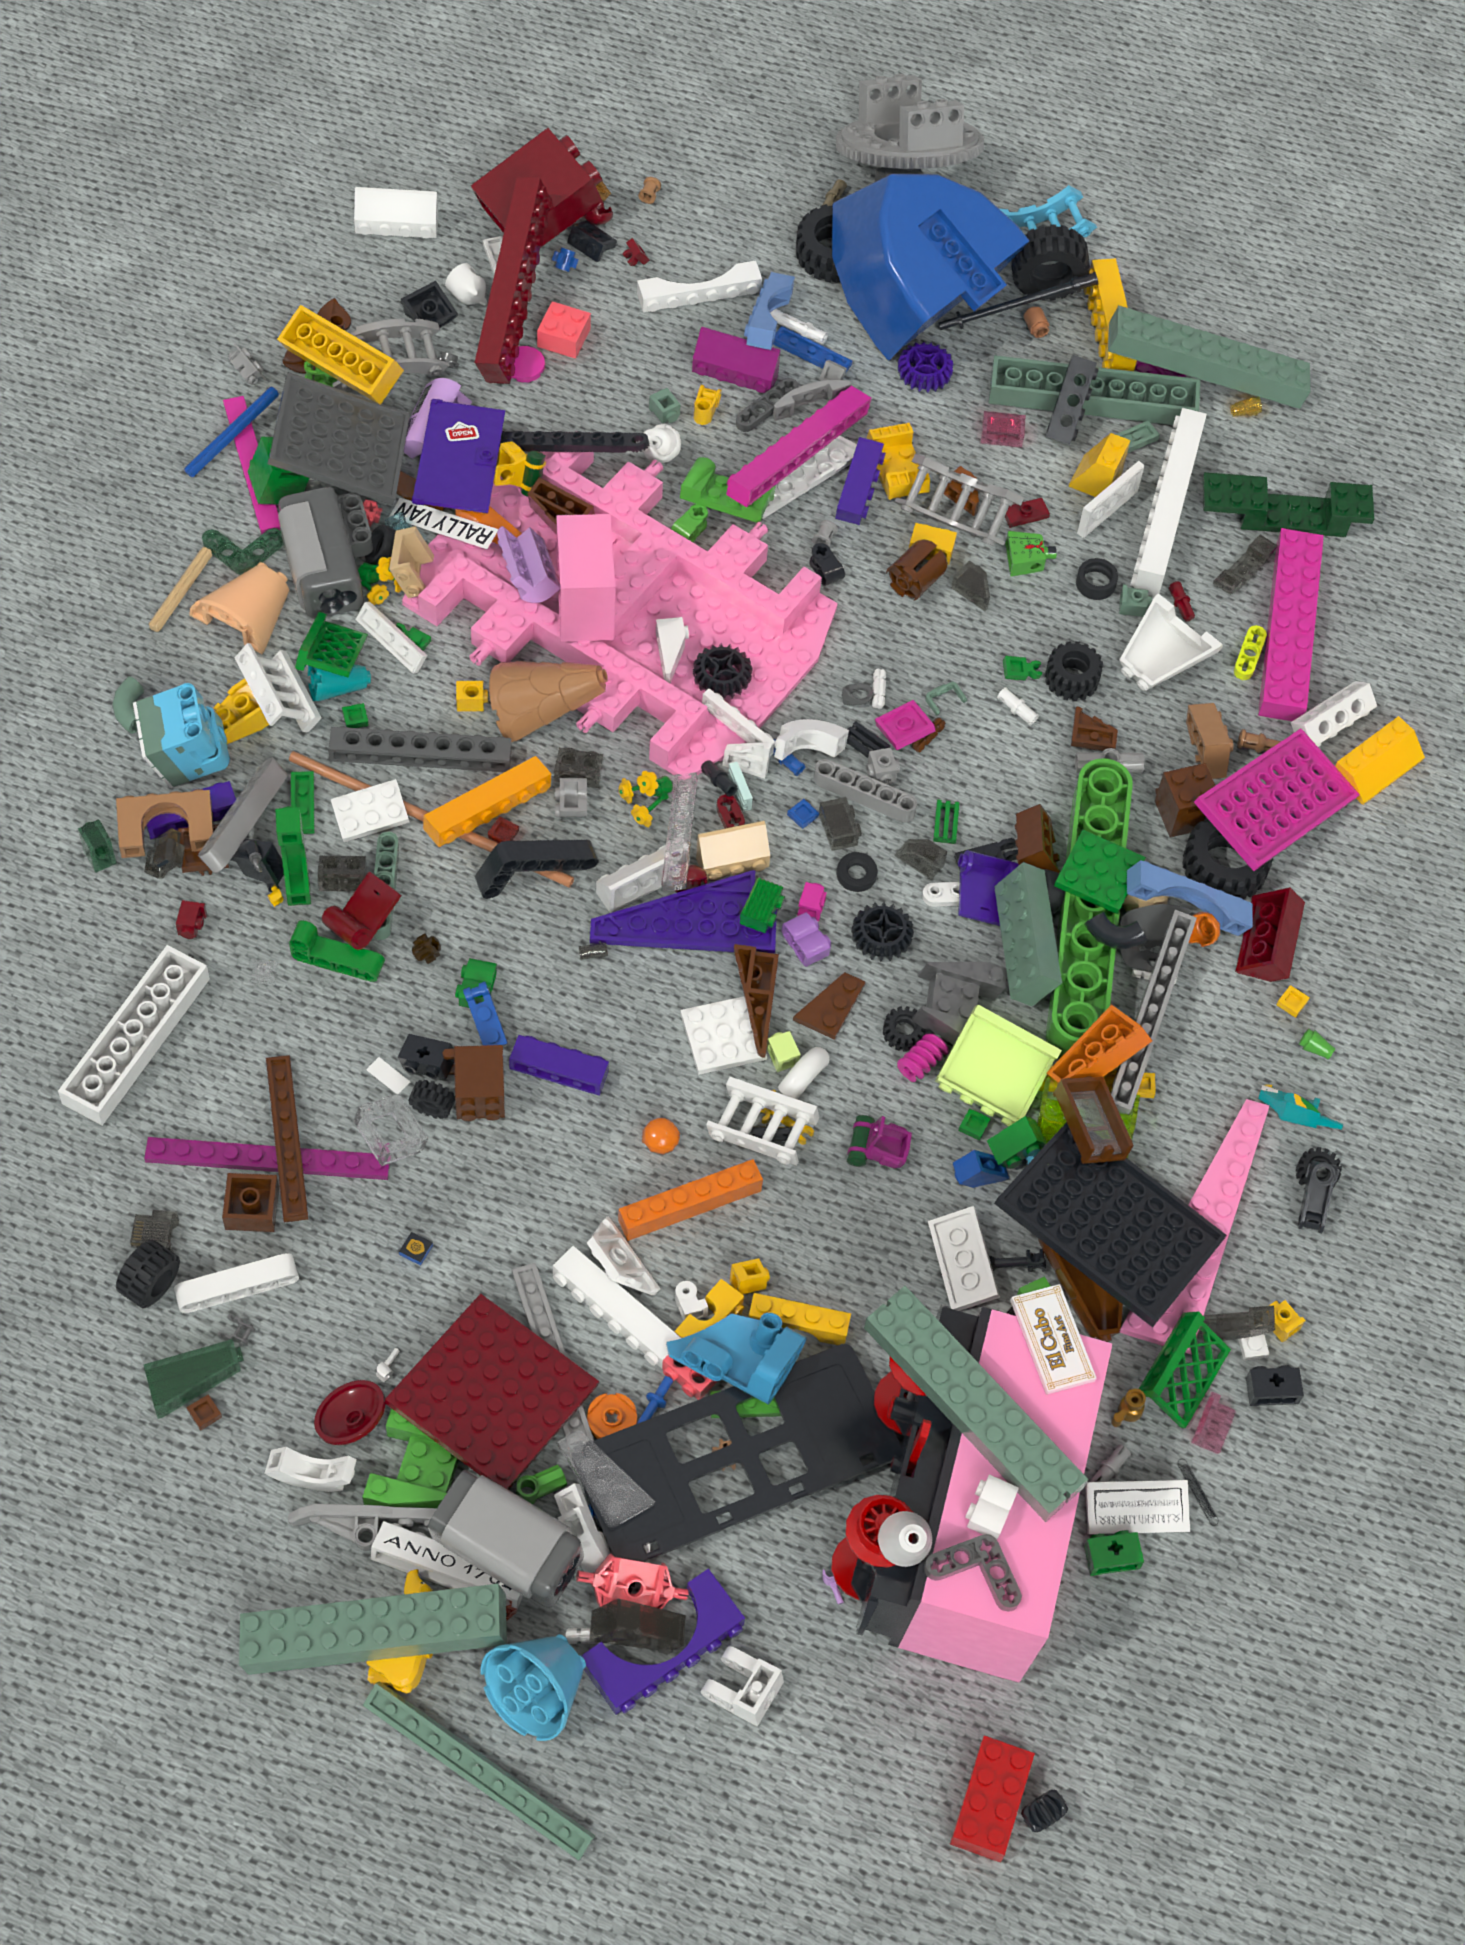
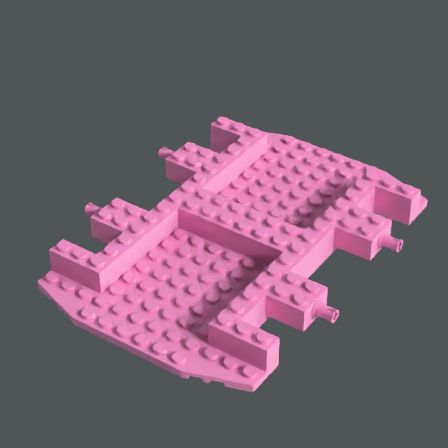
(654, 579)

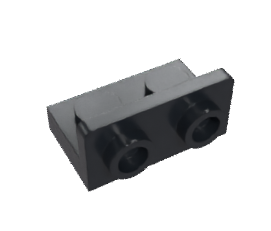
(590, 240)

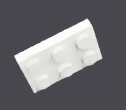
(370, 810)

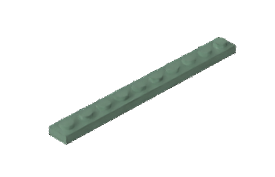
(479, 1770)

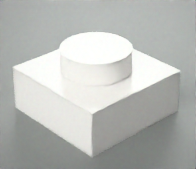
(1254, 1347)

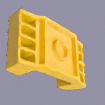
(898, 470)

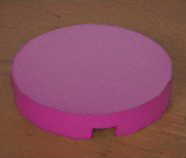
(528, 364)

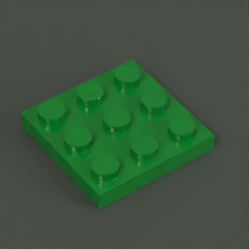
(1098, 871)

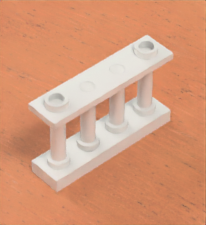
(289, 682)
(760, 1099)

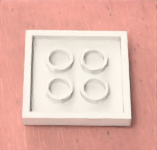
(720, 1035)

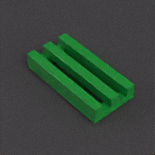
(947, 806)

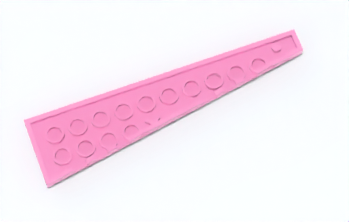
(1218, 1202)

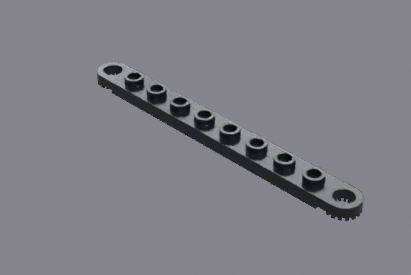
(577, 441)

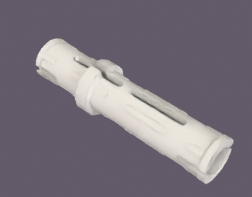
(804, 329)

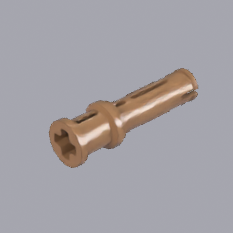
(1256, 742)

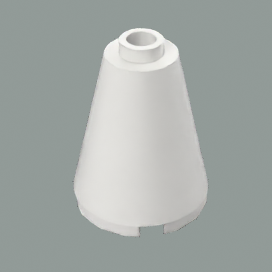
(894, 1538)

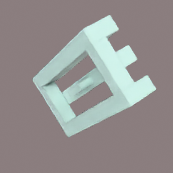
(743, 793)

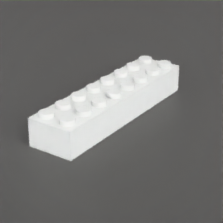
(134, 1035)

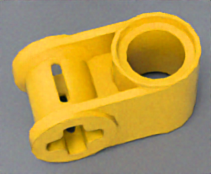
(706, 404)

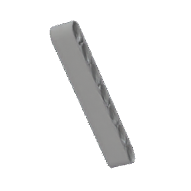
(243, 815)

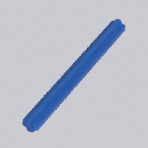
(231, 431)

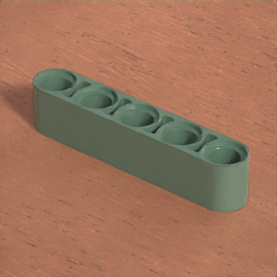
(388, 874)

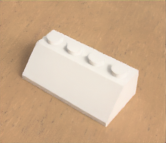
(396, 212)
(632, 881)

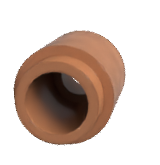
(1036, 322)

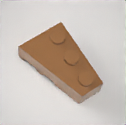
(1210, 738)

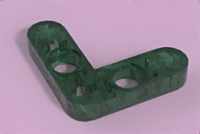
(239, 555)

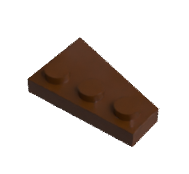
(832, 1006)

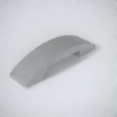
(806, 394)

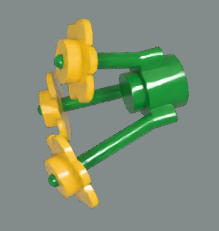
(371, 574)
(652, 786)

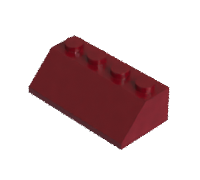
(1271, 942)

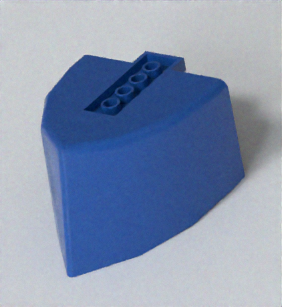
(917, 251)

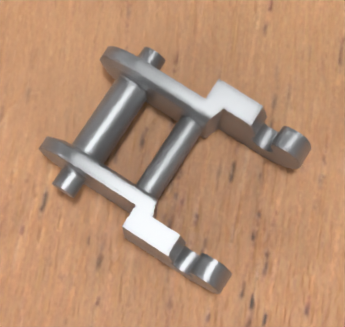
(242, 1341)

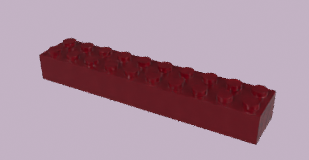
(513, 280)

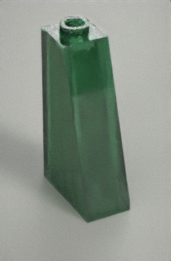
(190, 1374)

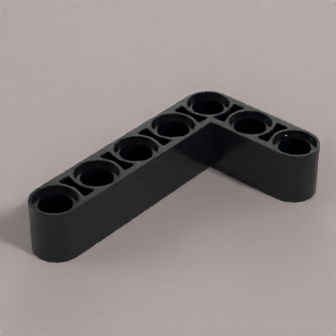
(532, 856)

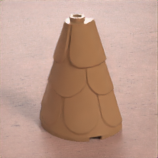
(539, 693)

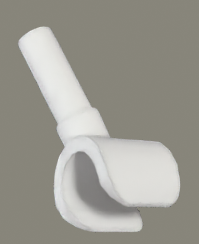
(383, 1370)

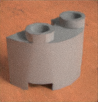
(572, 797)

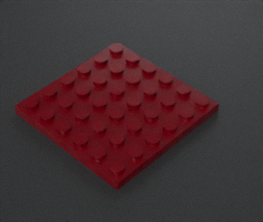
(491, 1392)

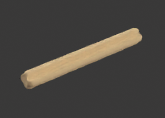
(180, 589)

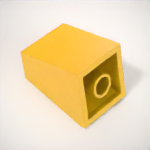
(1101, 465)

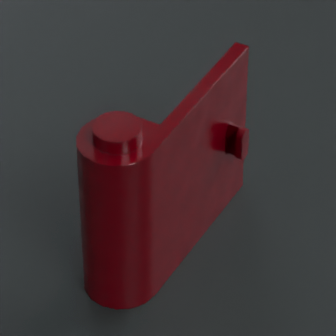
(363, 912)

